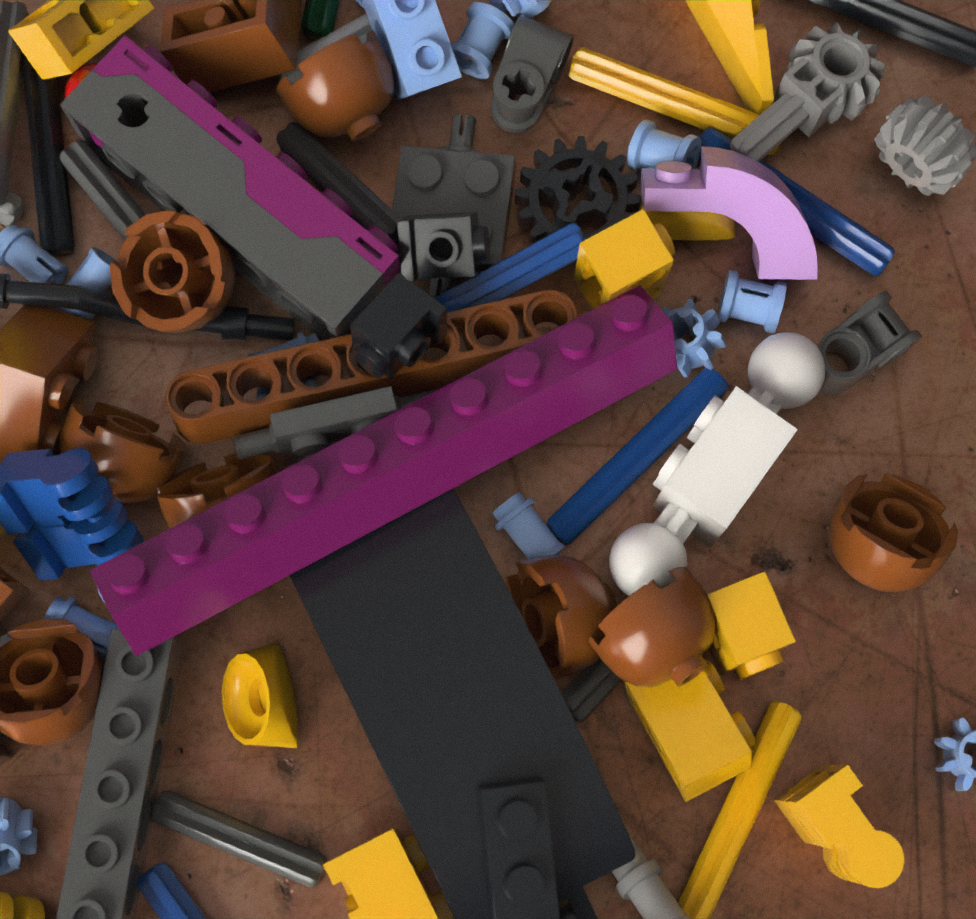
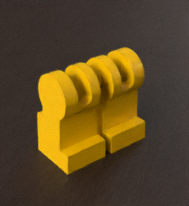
(828, 817)

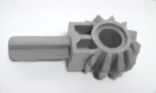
(823, 79)

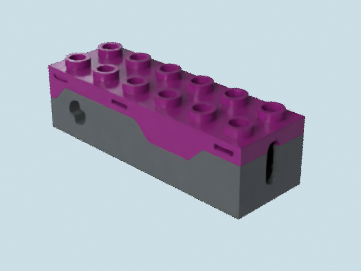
(199, 163)

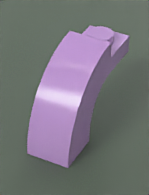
(748, 194)

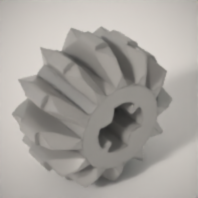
(926, 145)

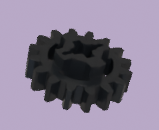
(558, 187)

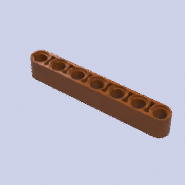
(287, 368)

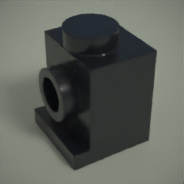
(463, 231)
(397, 328)

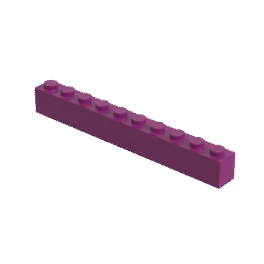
(385, 470)

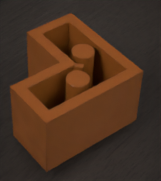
(231, 40)
(40, 364)

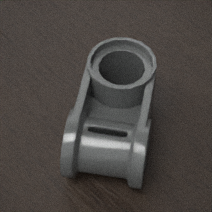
(529, 69)
(867, 342)

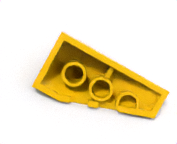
(739, 47)

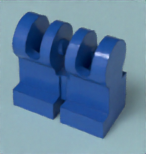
(62, 511)

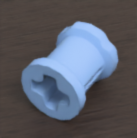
(481, 39)
(655, 146)
(751, 301)

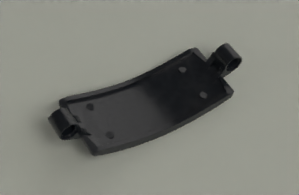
(458, 699)

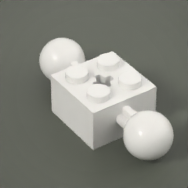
(730, 457)

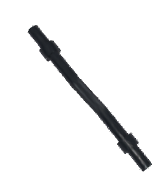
(232, 324)

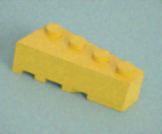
(387, 880)

